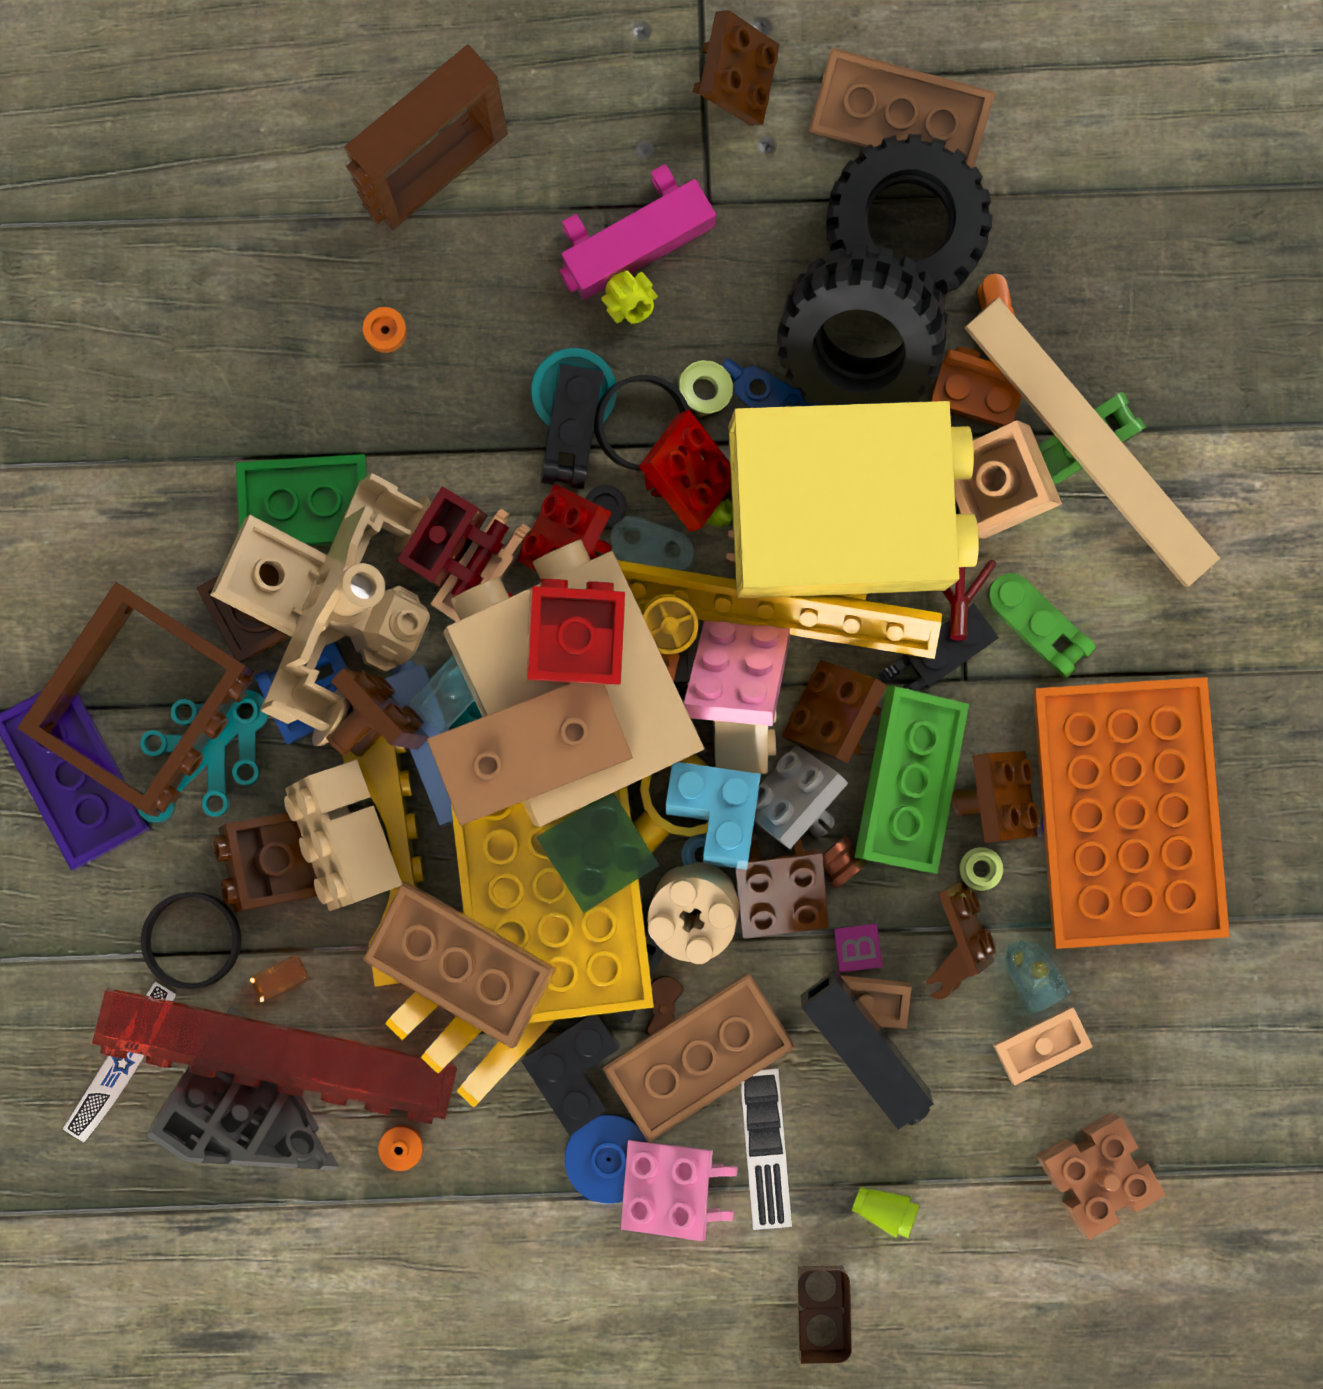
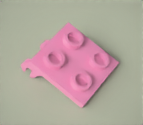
(670, 1190)

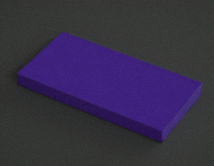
(77, 809)

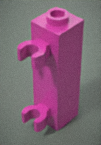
(638, 238)

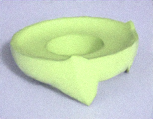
(712, 372)

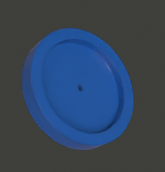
(588, 1154)

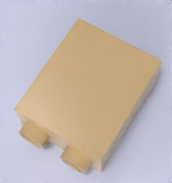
(493, 658)

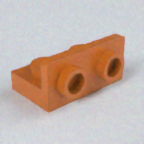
(975, 388)

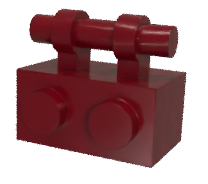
(446, 536)

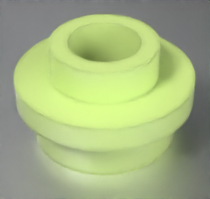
(994, 864)

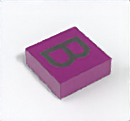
(857, 947)

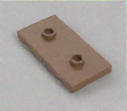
(875, 100)
(529, 749)
(459, 964)
(698, 1057)

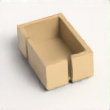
(344, 847)

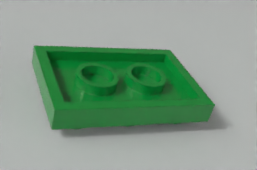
(300, 494)

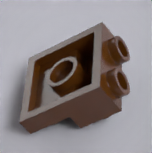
(263, 863)

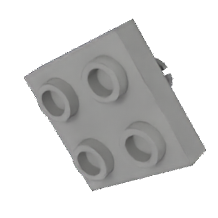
(797, 797)

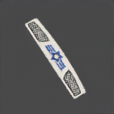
(107, 1084)

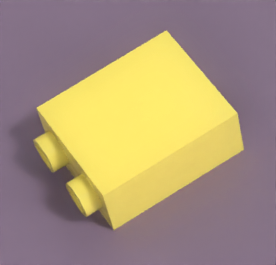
(849, 499)

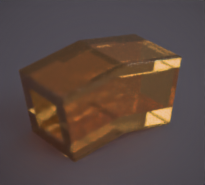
(279, 978)

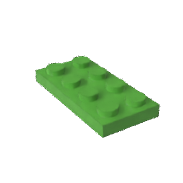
(911, 780)

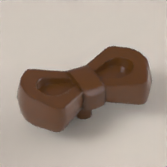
(665, 993)

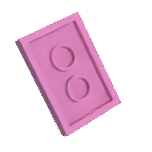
(737, 673)

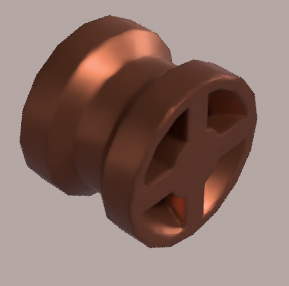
(840, 862)

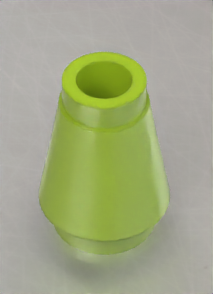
(887, 1211)

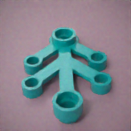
(214, 752)

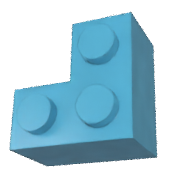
(725, 800)

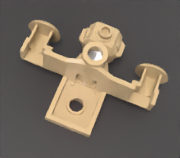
(326, 599)

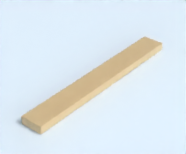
(1091, 442)

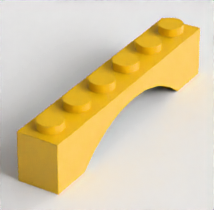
(388, 790)

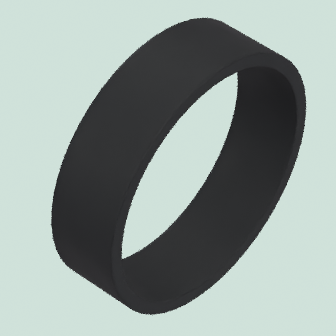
(598, 425)
(147, 931)

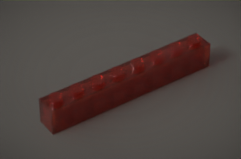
(272, 1053)

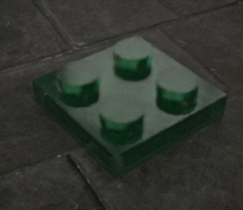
(597, 851)

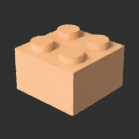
(1006, 481)

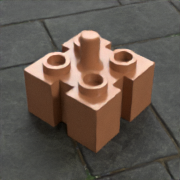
(1100, 1175)

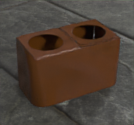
(841, 1347)

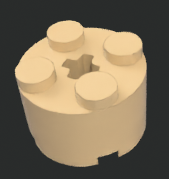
(691, 936)

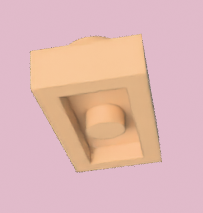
(1042, 1045)

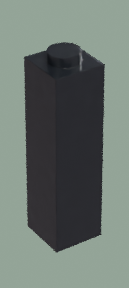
(867, 1050)

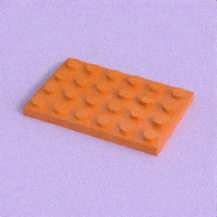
(1130, 813)

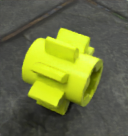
(629, 297)

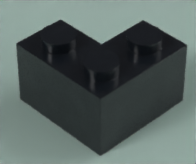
(560, 1070)

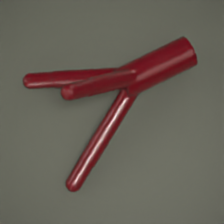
(960, 600)

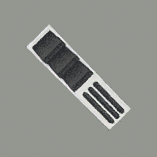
(766, 1150)

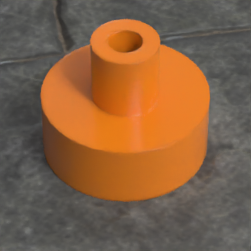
(381, 321)
(408, 1140)

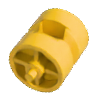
(671, 622)

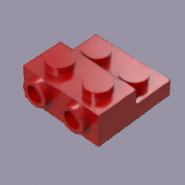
(575, 633)

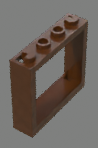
(453, 87)
(79, 665)

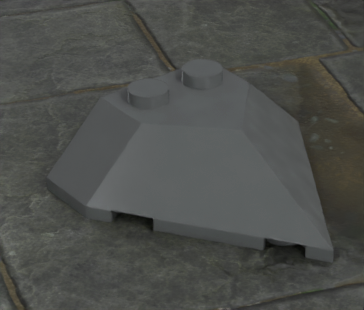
(238, 1124)

